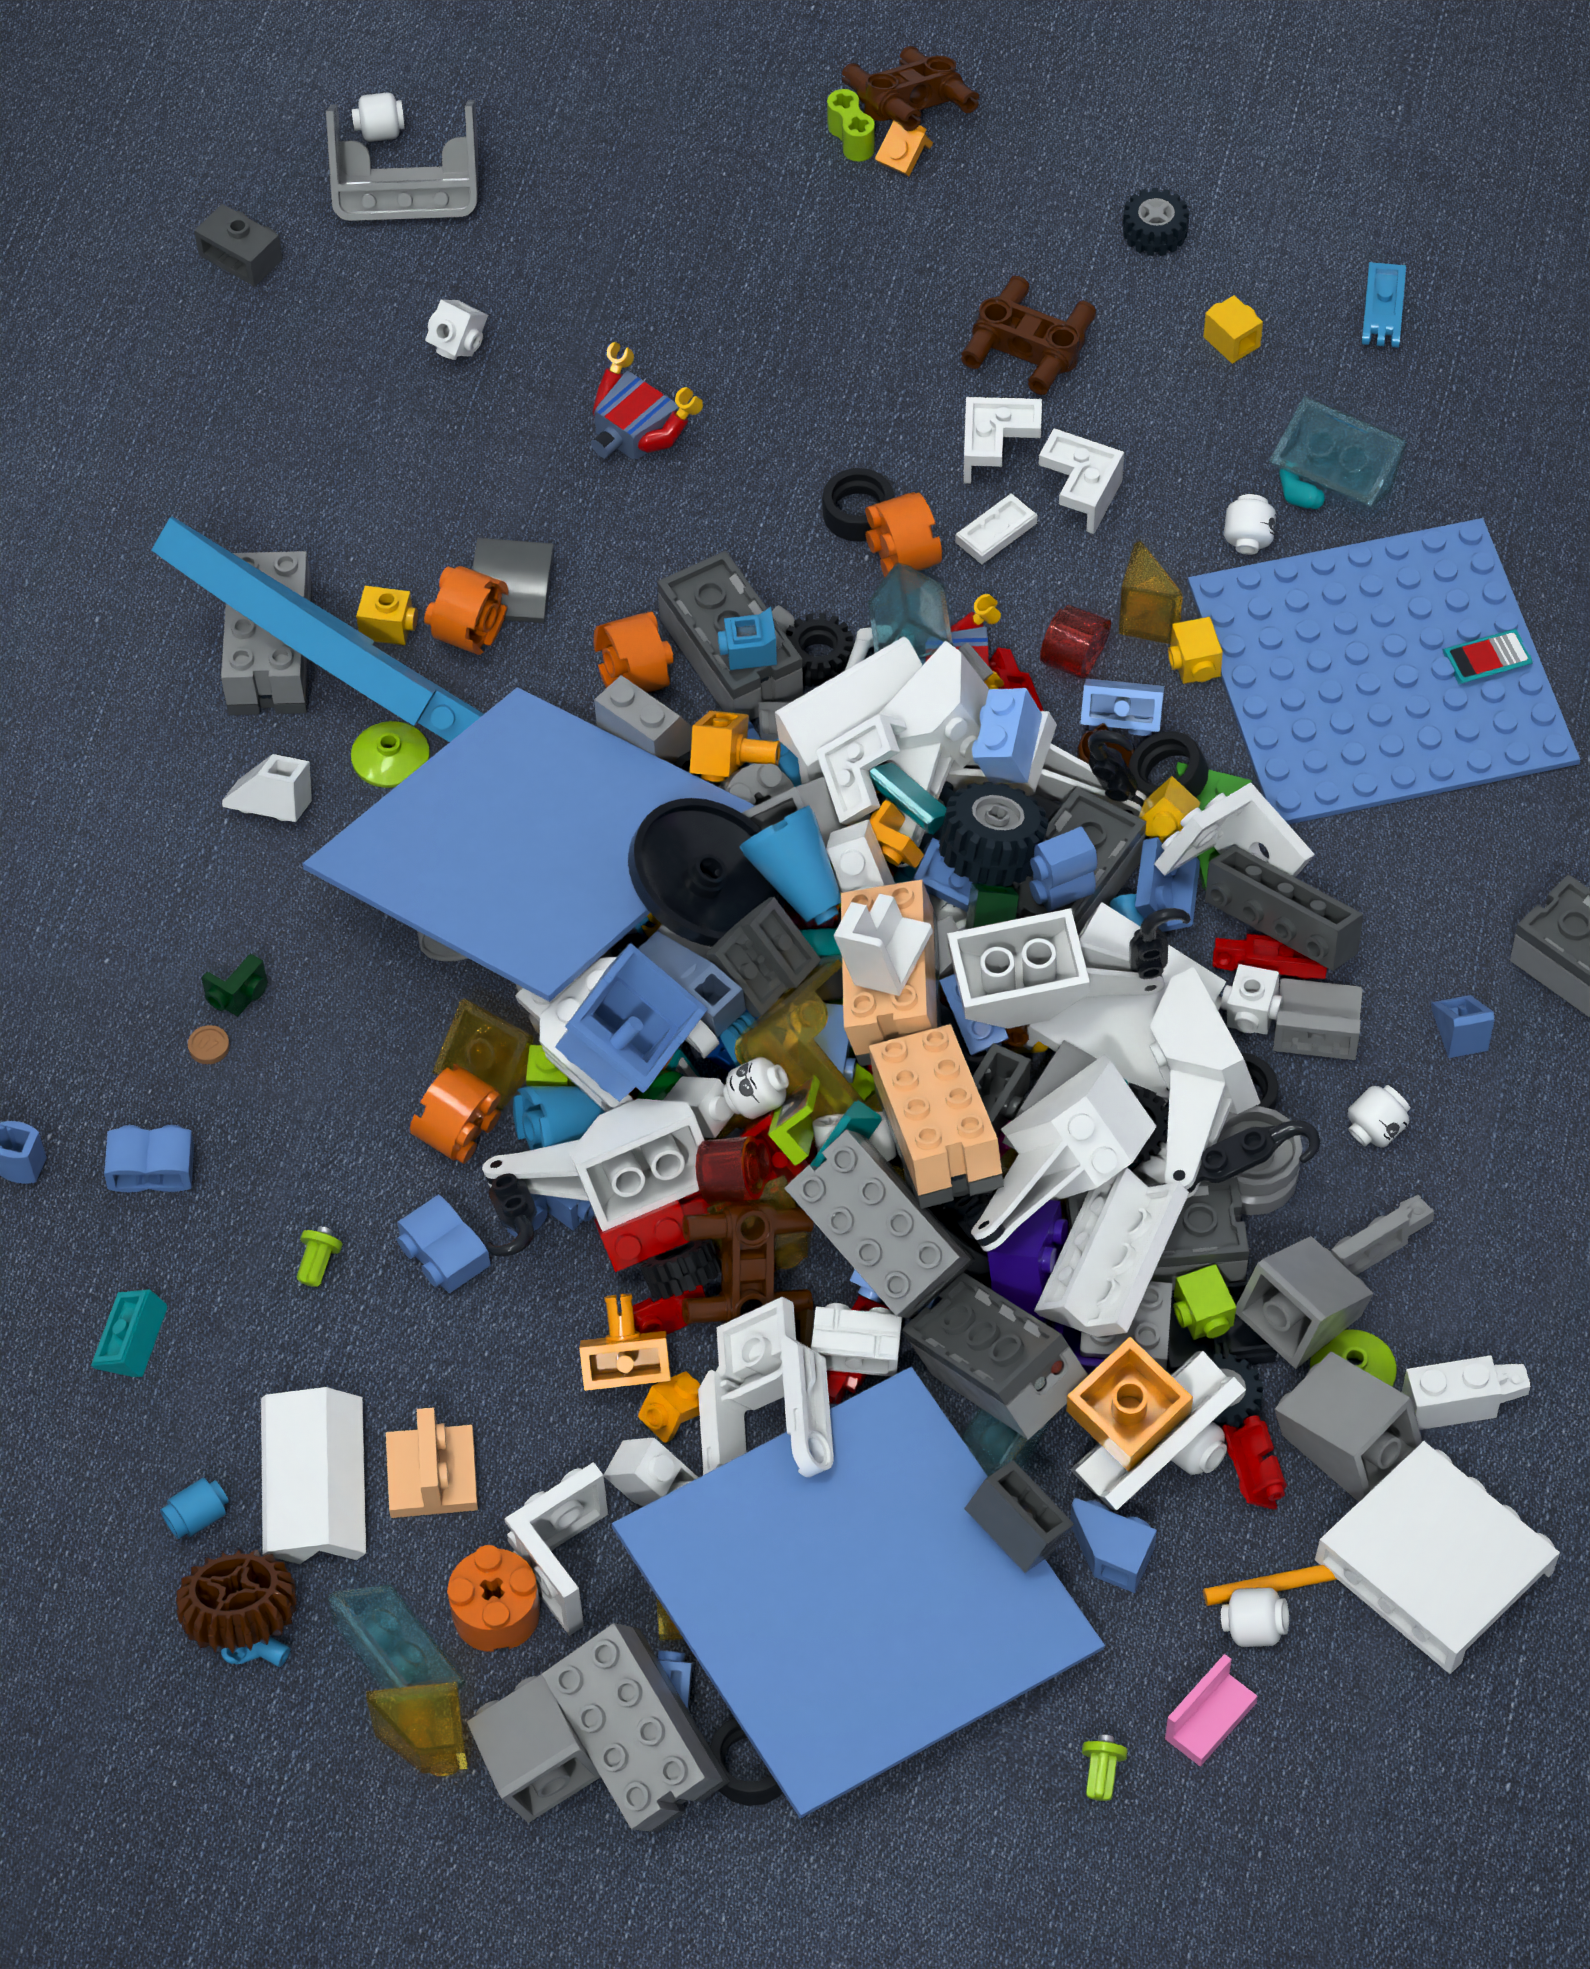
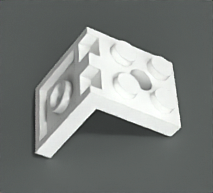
(1241, 821)
(550, 1521)

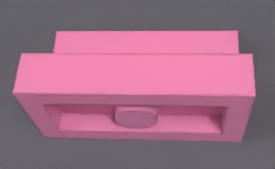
(1209, 1713)

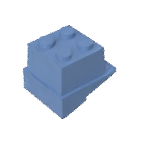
(629, 1024)

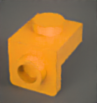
(902, 148)
(893, 844)
(670, 1405)

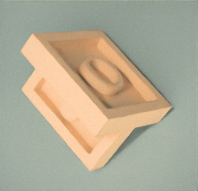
(431, 1468)

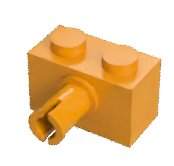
(722, 746)
(624, 1354)

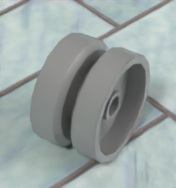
(1273, 1181)

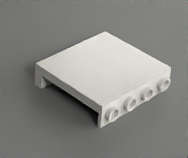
(1119, 1022)
(1435, 1555)

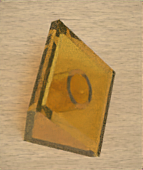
(1148, 599)
(487, 1049)

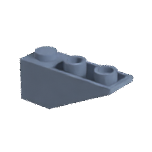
(700, 979)

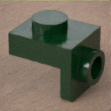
(239, 990)

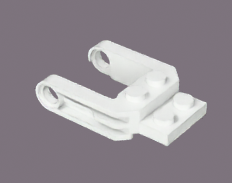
(557, 1013)
(755, 1368)

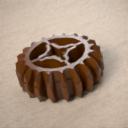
(236, 1601)

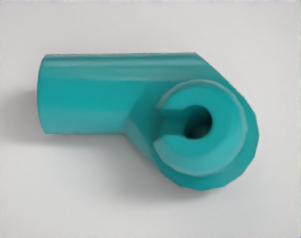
(1299, 492)

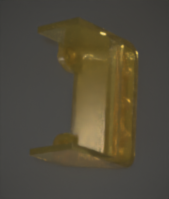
(787, 1040)

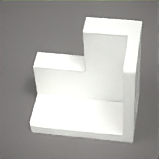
(991, 420)
(1093, 473)
(848, 762)
(881, 944)

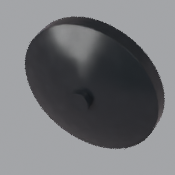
(693, 870)

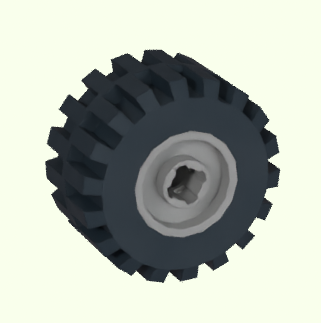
(992, 833)

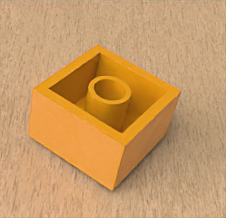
(1129, 1404)

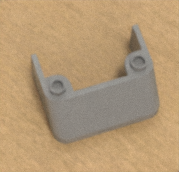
(403, 192)

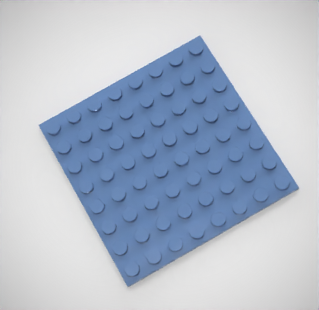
(1348, 679)
(514, 842)
(856, 1601)

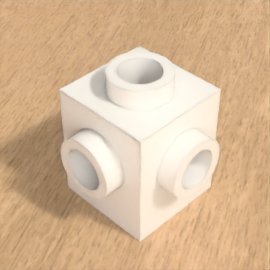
(456, 329)
(1252, 999)

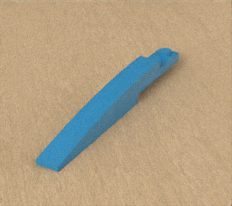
(314, 632)

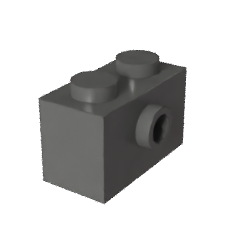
(238, 244)
(1002, 1083)
(1019, 1516)

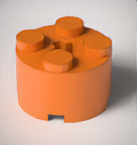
(903, 533)
(467, 609)
(635, 651)
(456, 1113)
(494, 1599)

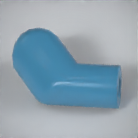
(274, 1652)

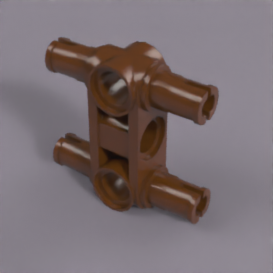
(910, 88)
(1028, 335)
(745, 1259)

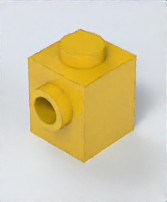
(1233, 329)
(386, 615)
(1195, 650)
(1166, 809)

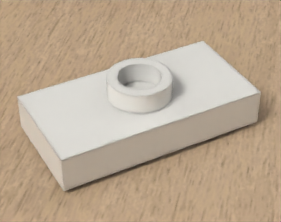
(996, 528)

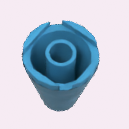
(797, 865)
(553, 1114)

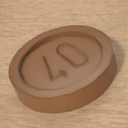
(208, 1044)

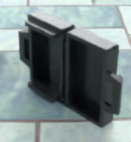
(1238, 1340)

